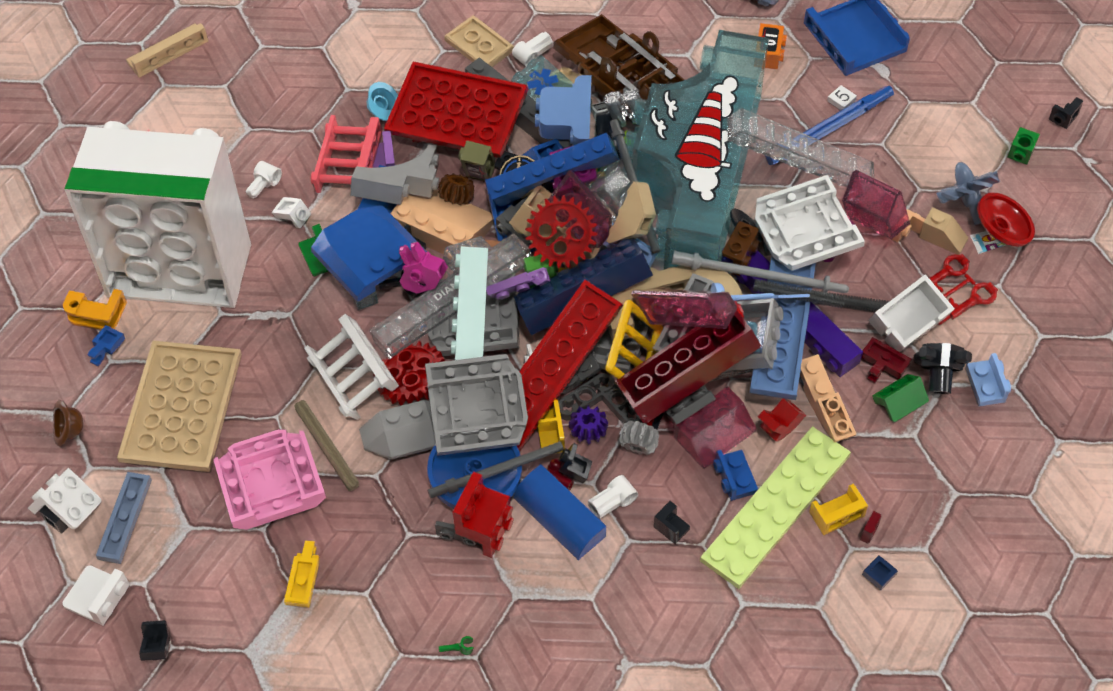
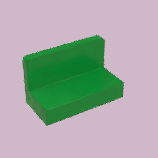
(314, 265)
(902, 396)

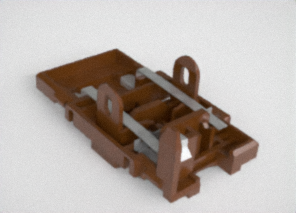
(601, 45)

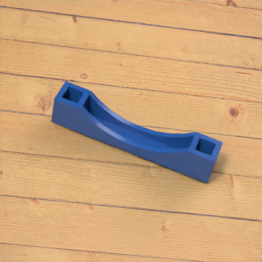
(582, 156)

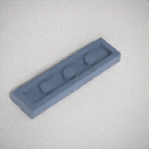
(123, 517)

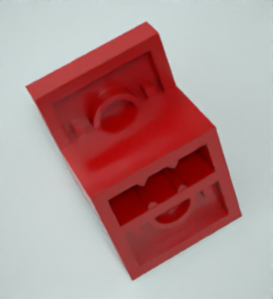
(483, 515)

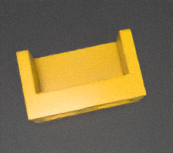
(839, 511)

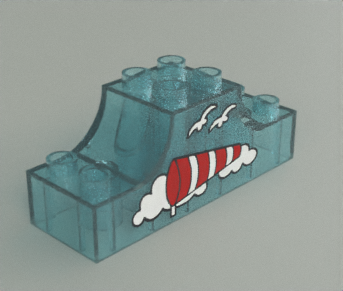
(686, 146)

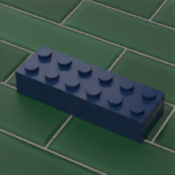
(609, 271)

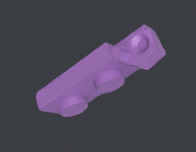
(518, 283)

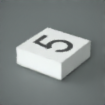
(841, 97)

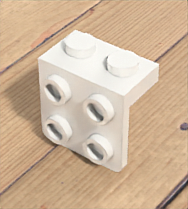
(66, 498)
(96, 594)

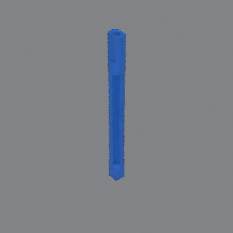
(845, 115)

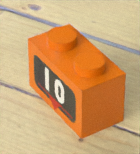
(776, 40)

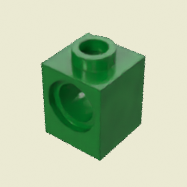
(1023, 145)

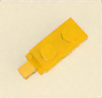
(302, 577)

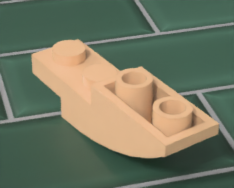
(824, 400)

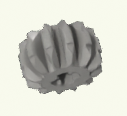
(639, 437)

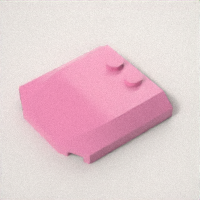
(268, 478)

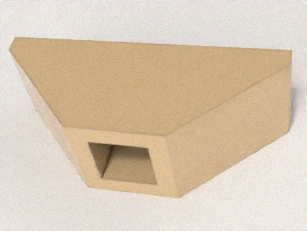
(634, 215)

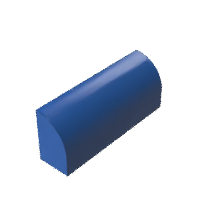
(560, 512)

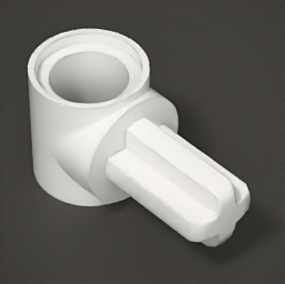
(264, 176)

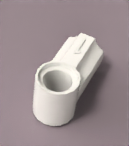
(532, 49)
(617, 494)

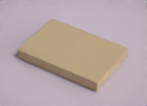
(478, 40)

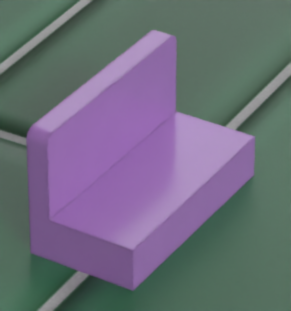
(385, 152)

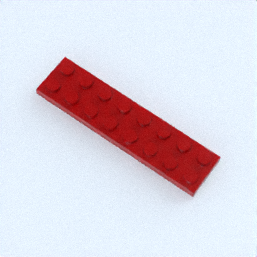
(564, 350)

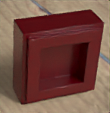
(871, 527)

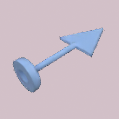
(719, 287)

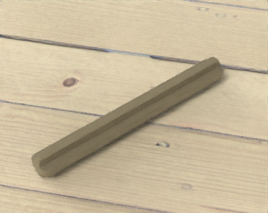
(326, 445)

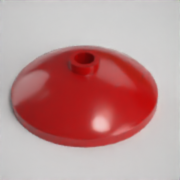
(1005, 219)

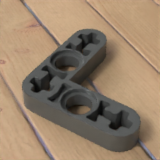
(604, 394)

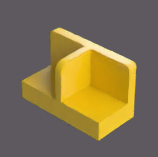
(551, 428)

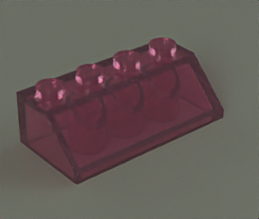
(686, 307)

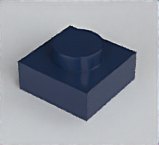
(880, 572)

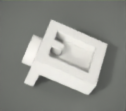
(293, 210)

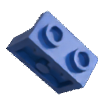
(735, 474)

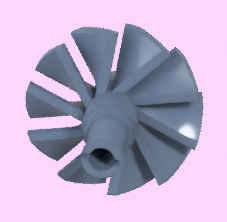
(968, 188)

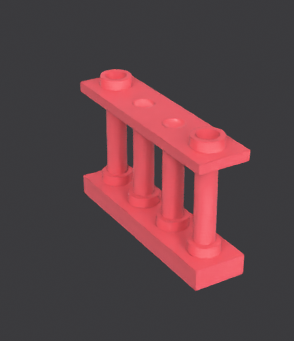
(367, 148)

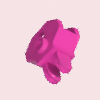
(420, 268)

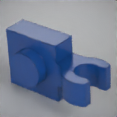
(105, 341)

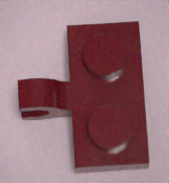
(884, 358)

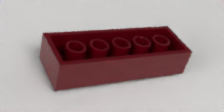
(686, 366)

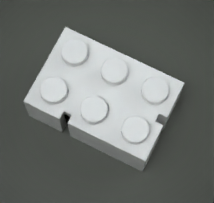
(911, 314)

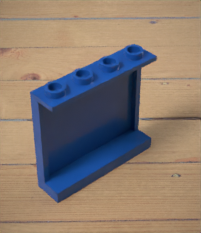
(857, 34)

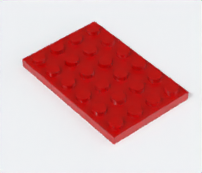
(455, 108)

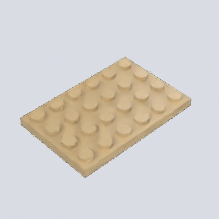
(180, 406)

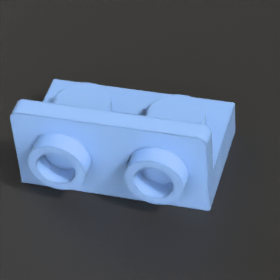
(988, 381)

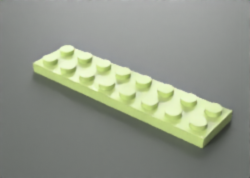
(775, 507)

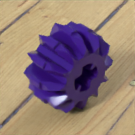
(588, 424)

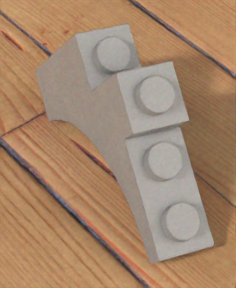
(397, 181)

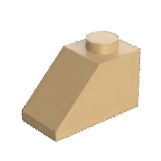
(943, 231)

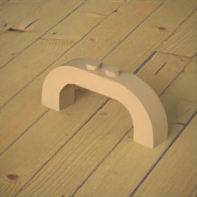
(673, 279)

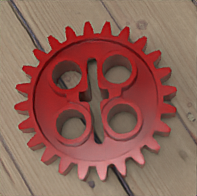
(547, 216)
(410, 373)

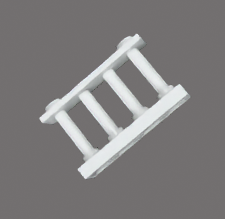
(371, 362)

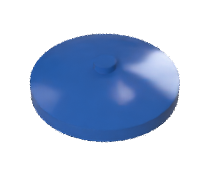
(462, 464)

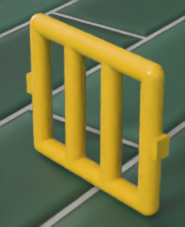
(622, 328)

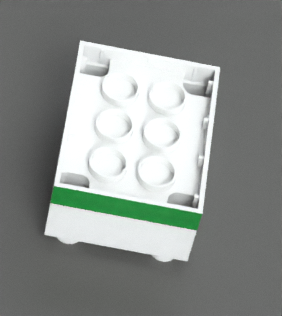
(160, 214)

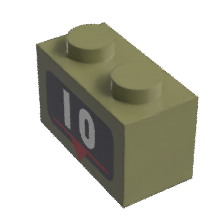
(477, 161)

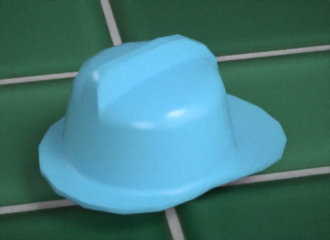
(381, 100)

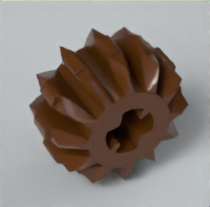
(456, 189)

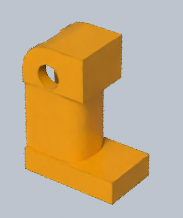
(93, 313)

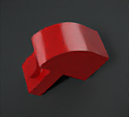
(781, 419)

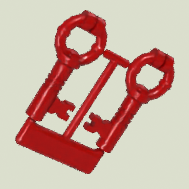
(975, 298)

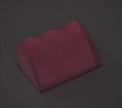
(571, 187)
(875, 205)
(715, 427)

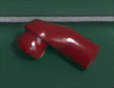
(553, 468)

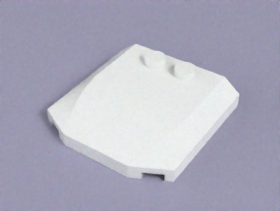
(805, 224)

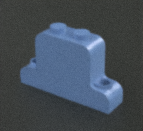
(565, 111)

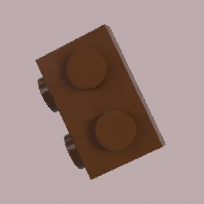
(742, 244)

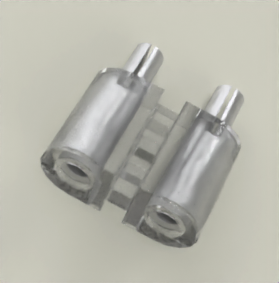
(621, 105)

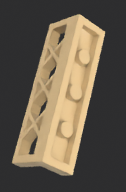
(168, 49)

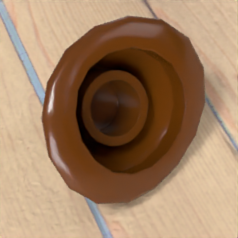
(66, 423)

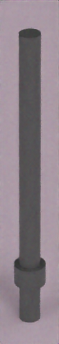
(452, 485)

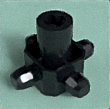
(942, 361)

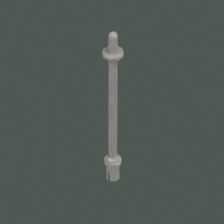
(696, 261)

